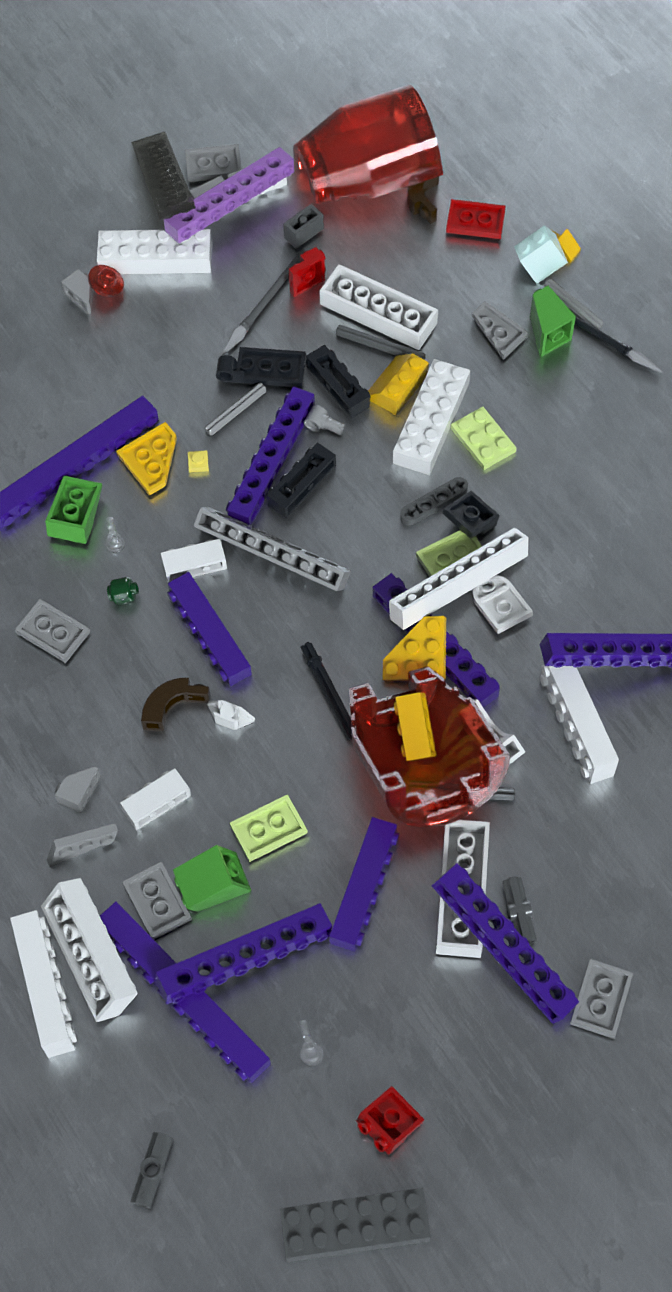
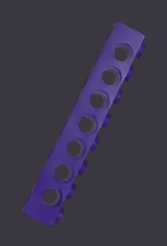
(302, 402)
(606, 649)
(485, 693)
(507, 956)
(210, 960)

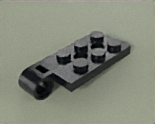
(249, 364)

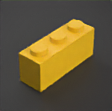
(415, 726)

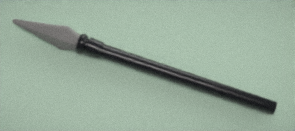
(634, 355)

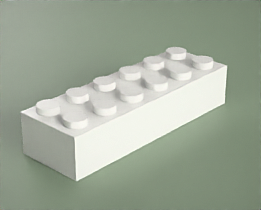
(154, 252)
(378, 307)
(431, 417)
(580, 722)
(467, 845)
(88, 949)
(43, 984)

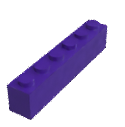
(209, 629)
(363, 884)

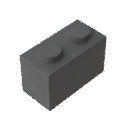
(303, 226)

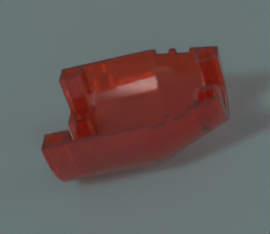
(371, 147)
(433, 789)

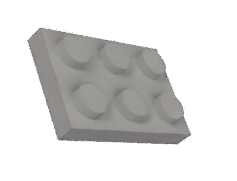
(212, 162)
(52, 630)
(156, 900)
(602, 998)

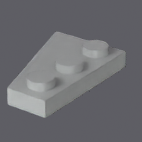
(499, 329)
(80, 843)

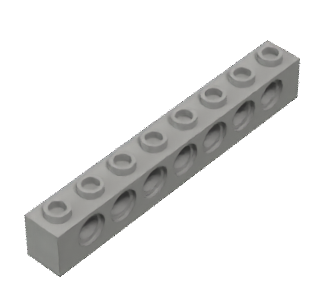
(272, 548)

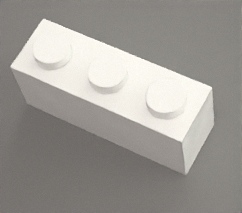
(194, 558)
(155, 798)

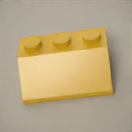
(398, 382)

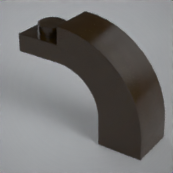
(419, 202)
(166, 697)

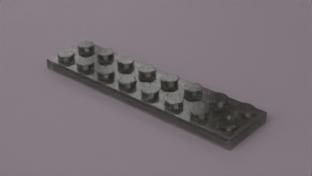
(163, 175)

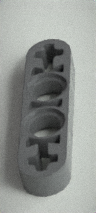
(432, 499)

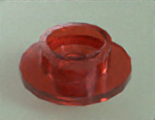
(105, 280)

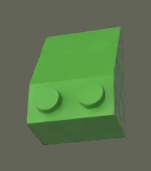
(73, 510)

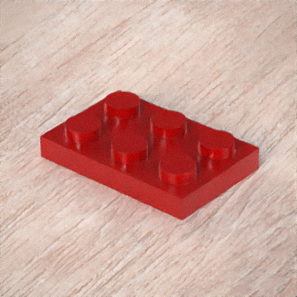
(475, 219)

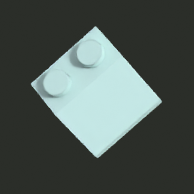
(541, 254)

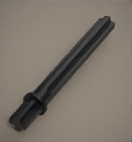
(327, 687)

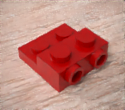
(307, 272)
(389, 1120)

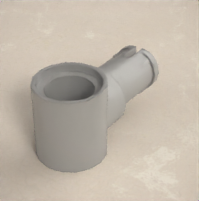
(319, 419)

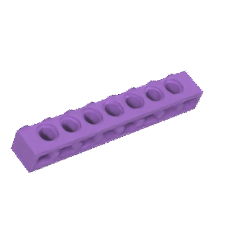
(231, 194)

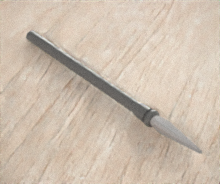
(239, 333)

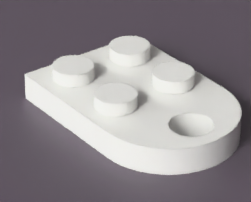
(501, 604)

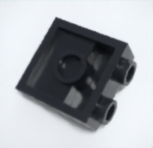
(471, 515)

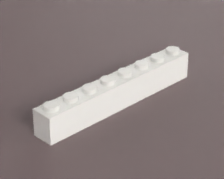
(458, 578)

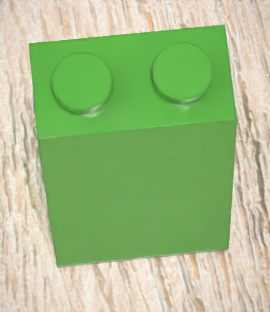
(550, 320)
(211, 879)

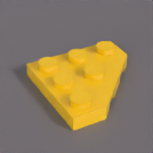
(150, 457)
(418, 649)

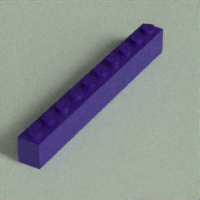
(76, 459)
(198, 1008)

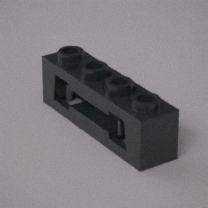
(356, 398)
(281, 497)

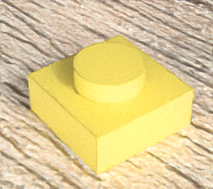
(198, 461)

